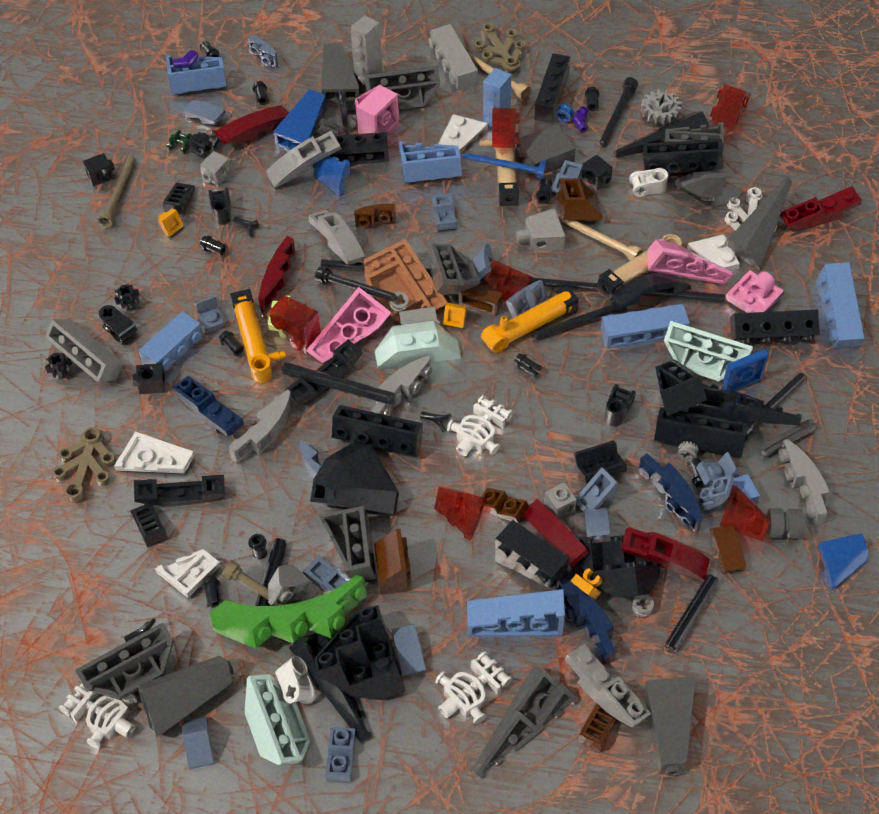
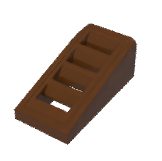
(482, 300)
(591, 740)

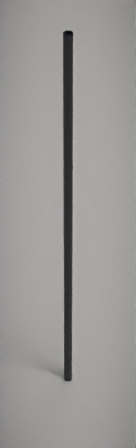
(559, 284)

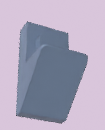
(209, 314)
(713, 470)
(599, 489)

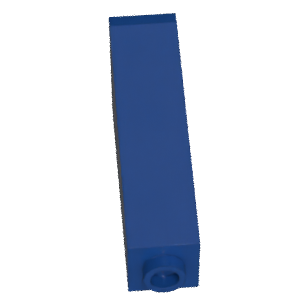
(301, 121)

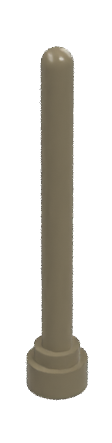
(106, 217)
(234, 572)

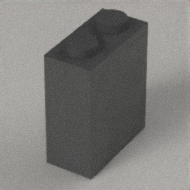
(546, 145)

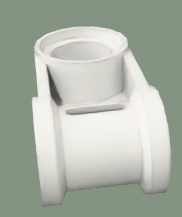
(650, 182)
(294, 679)

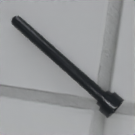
(629, 86)
(325, 275)
(612, 308)
(784, 392)

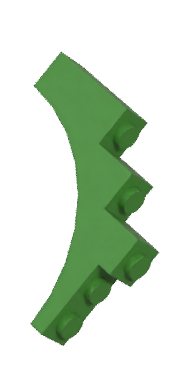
(291, 621)

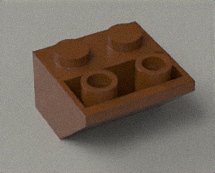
(578, 201)
(392, 563)

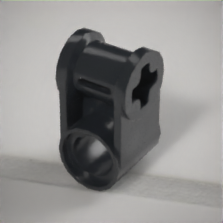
(220, 205)
(116, 323)
(618, 405)

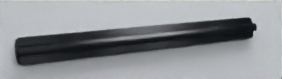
(338, 383)

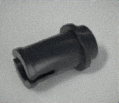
(208, 50)
(259, 89)
(592, 95)
(544, 193)
(208, 243)
(227, 338)
(526, 364)
(696, 479)
(258, 545)
(212, 592)

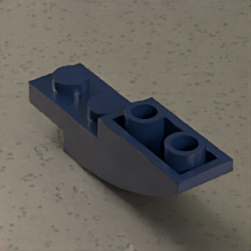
(206, 407)
(679, 495)
(587, 613)

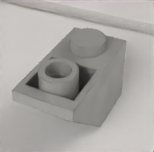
(287, 585)

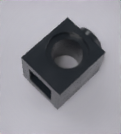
(99, 169)
(597, 172)
(149, 378)

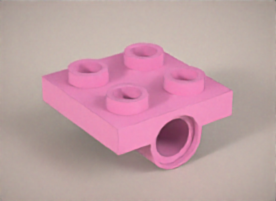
(755, 292)

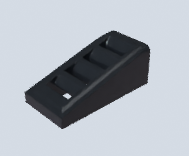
(173, 197)
(154, 536)

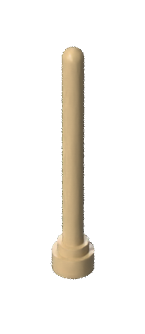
(522, 90)
(630, 252)

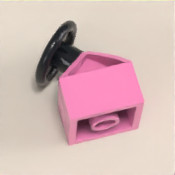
(374, 110)

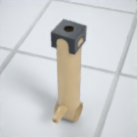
(507, 178)
(612, 280)

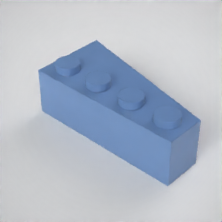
(517, 615)

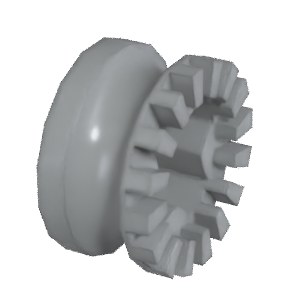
(402, 306)
(687, 451)
(648, 600)

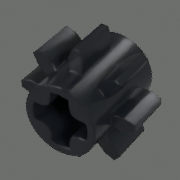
(200, 143)
(126, 296)
(58, 365)

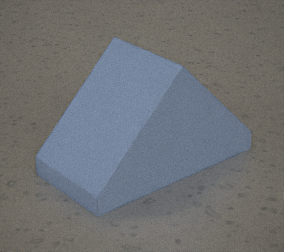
(197, 743)

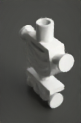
(474, 429)
(458, 691)
(109, 711)

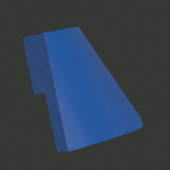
(332, 173)
(842, 557)

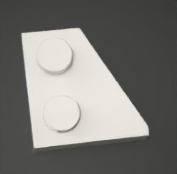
(716, 250)
(189, 571)

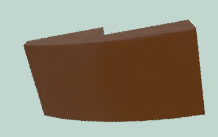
(371, 214)
(502, 506)
(728, 547)

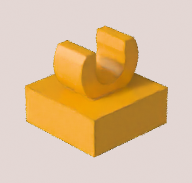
(170, 222)
(454, 315)
(587, 585)

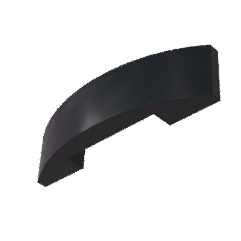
(630, 292)
(342, 361)
(179, 493)

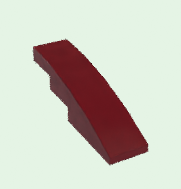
(250, 125)
(274, 277)
(555, 532)

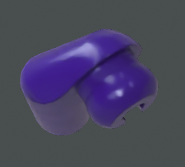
(187, 61)
(579, 118)

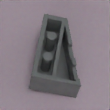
(701, 133)
(353, 540)

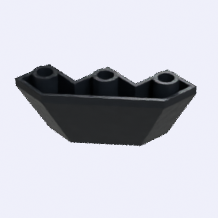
(355, 479)
(621, 572)
(362, 658)

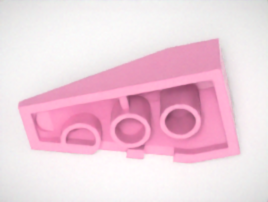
(679, 261)
(354, 321)

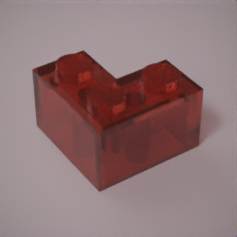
(730, 105)
(504, 127)
(297, 320)

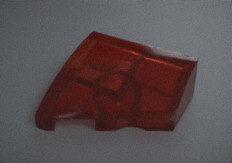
(506, 279)
(460, 509)
(745, 515)

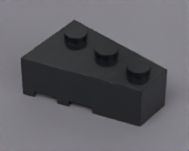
(679, 387)
(529, 555)

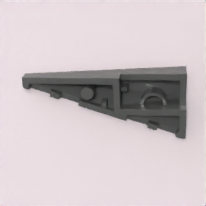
(756, 232)
(531, 709)

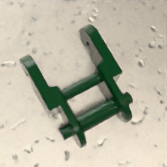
(175, 138)

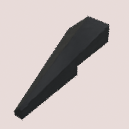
(691, 120)
(741, 408)
(345, 704)

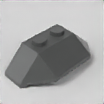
(412, 85)
(703, 184)
(451, 270)
(129, 664)

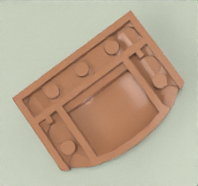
(401, 270)

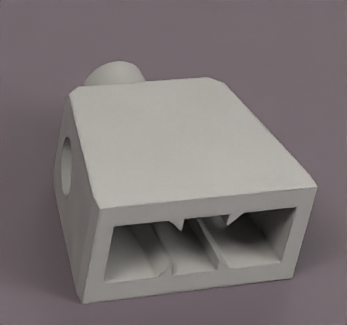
(543, 232)

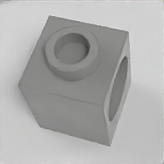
(215, 168)
(560, 501)

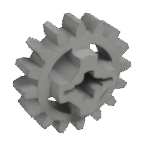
(661, 107)

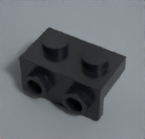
(591, 460)

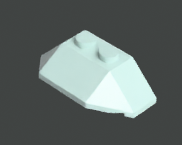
(414, 341)
(703, 351)
(274, 722)

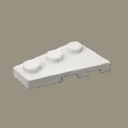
(462, 131)
(153, 455)

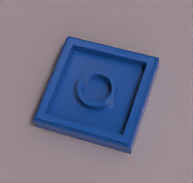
(745, 371)

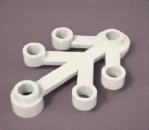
(752, 197)

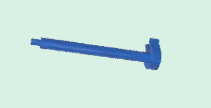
(508, 164)

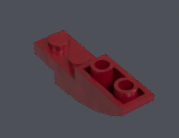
(819, 212)
(667, 552)

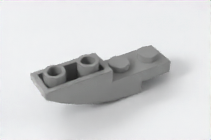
(301, 157)
(339, 236)
(404, 383)
(269, 425)
(806, 476)
(606, 691)

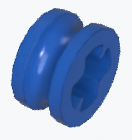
(568, 110)

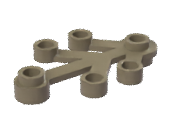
(510, 63)
(83, 461)

